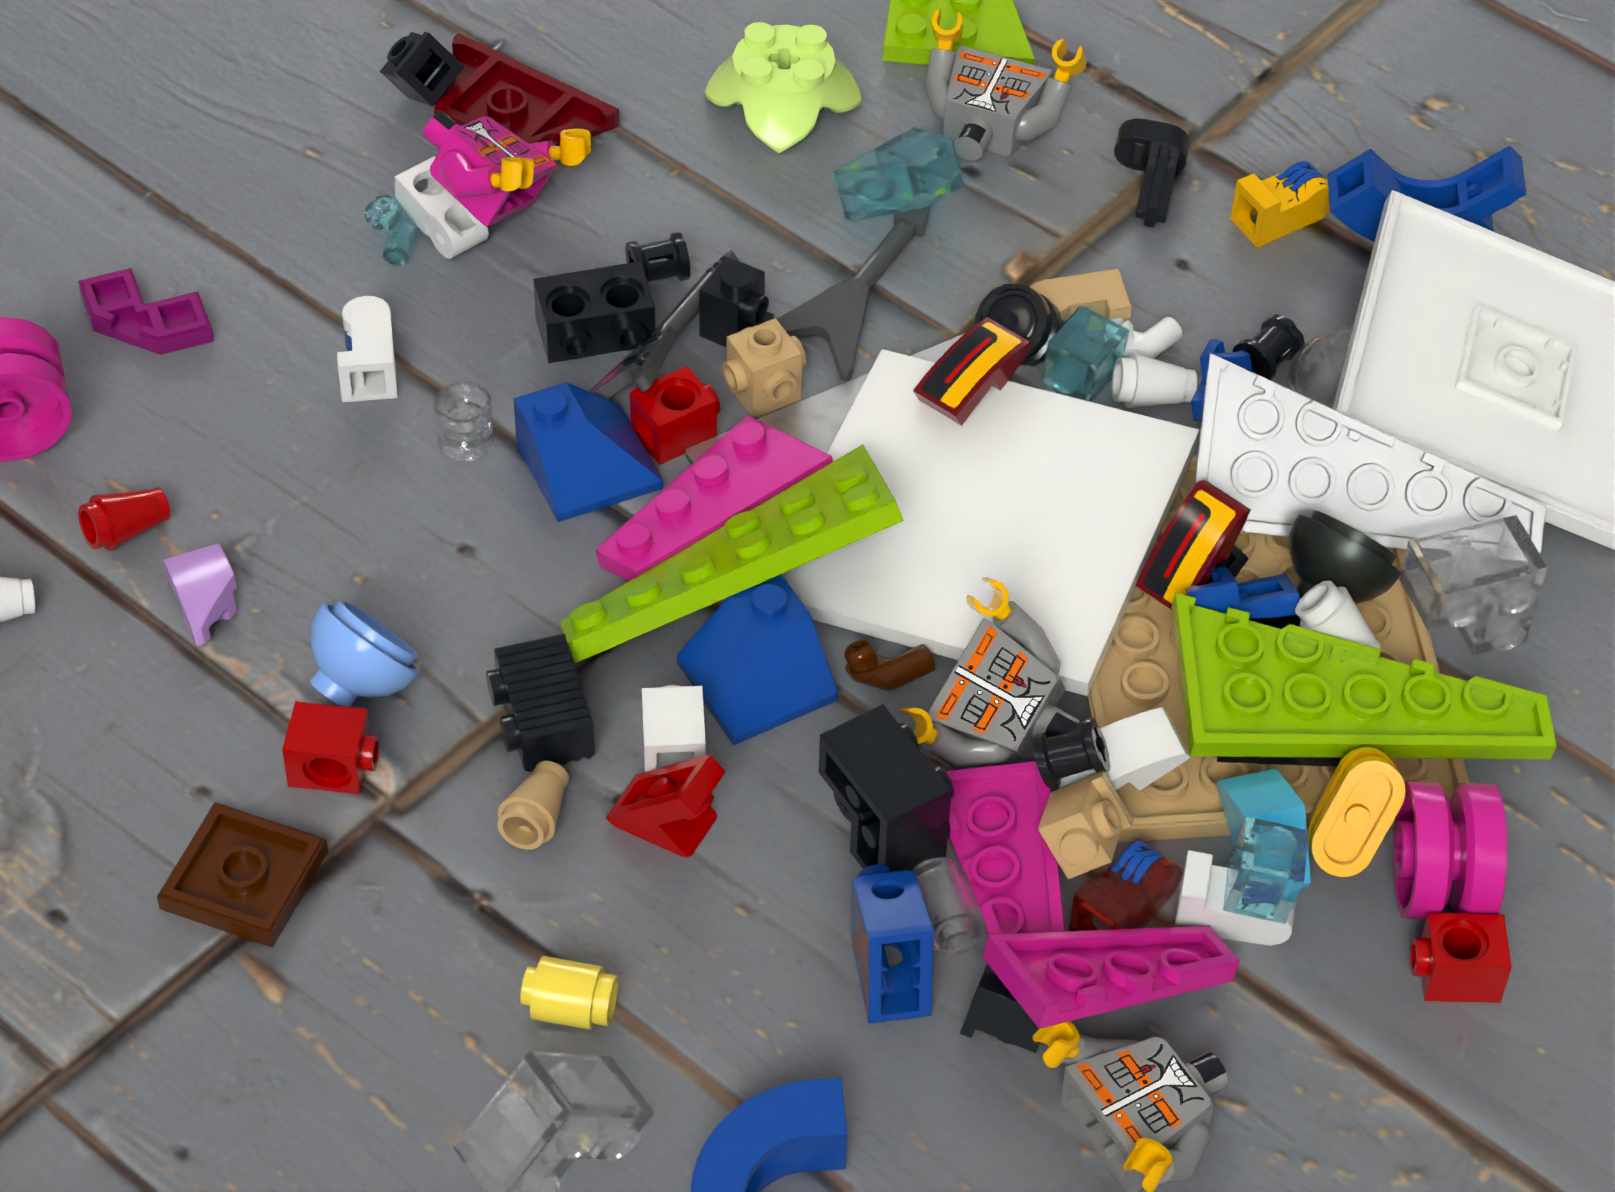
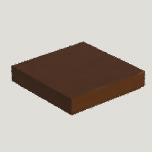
(243, 874)

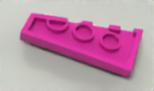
(728, 479)
(1001, 850)
(1101, 971)

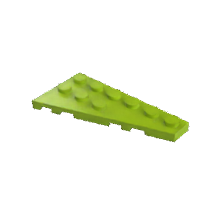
(987, 27)
(786, 531)
(1324, 696)

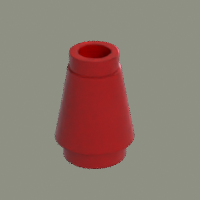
(121, 516)

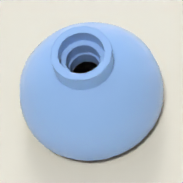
(358, 655)

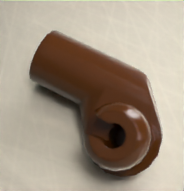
(883, 672)

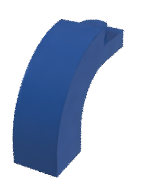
(1366, 181)
(775, 1136)

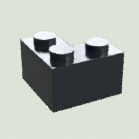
(889, 790)

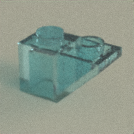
(899, 175)

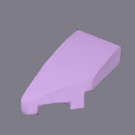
(203, 588)

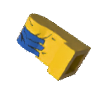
(1281, 203)

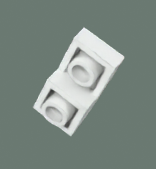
(1139, 750)

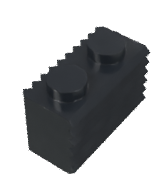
(542, 702)

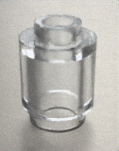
(950, 905)

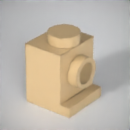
(1084, 824)

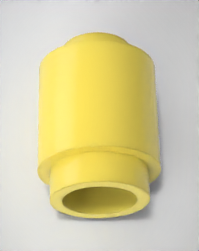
(569, 993)

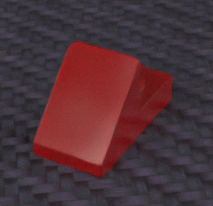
(670, 804)

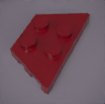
(519, 97)

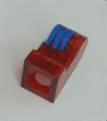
(1128, 892)

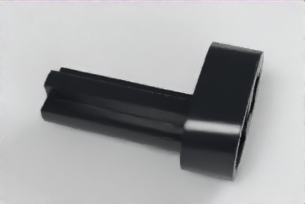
(1160, 159)

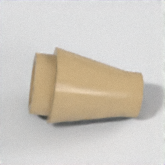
(533, 808)

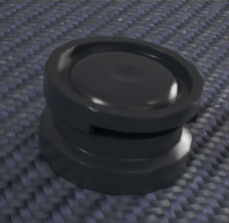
(1025, 314)

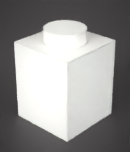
(672, 725)

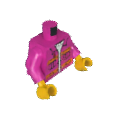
(495, 169)

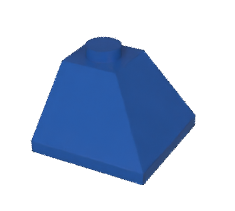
(581, 450)
(759, 661)

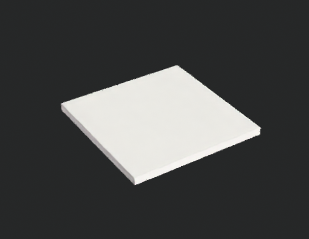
(1489, 361)
(1026, 492)

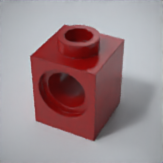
(674, 414)
(329, 747)
(1484, 953)

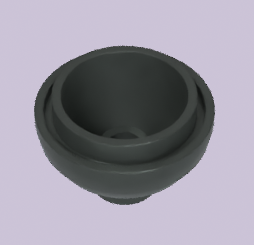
(1338, 553)

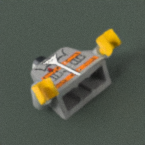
(994, 99)
(997, 691)
(1136, 1102)

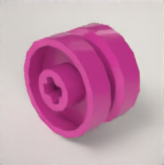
(32, 390)
(1449, 850)

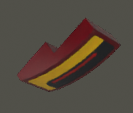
(968, 369)
(1193, 543)

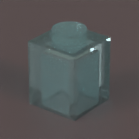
(1084, 355)
(1266, 870)

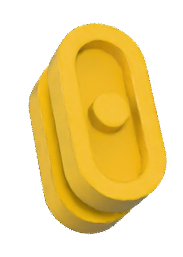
(1355, 812)

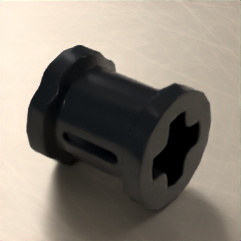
(673, 250)
(1272, 345)
(1070, 753)

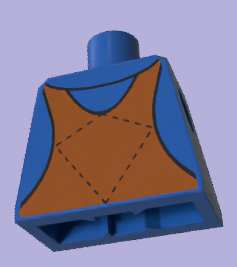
(892, 912)

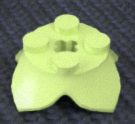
(783, 82)

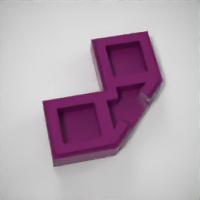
(159, 326)

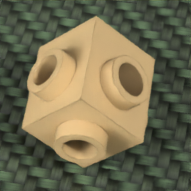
(764, 367)

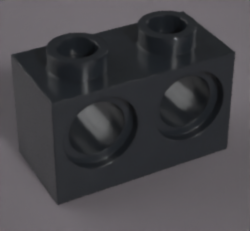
(593, 311)

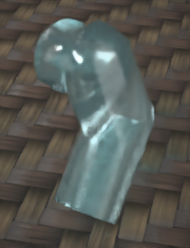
(400, 227)

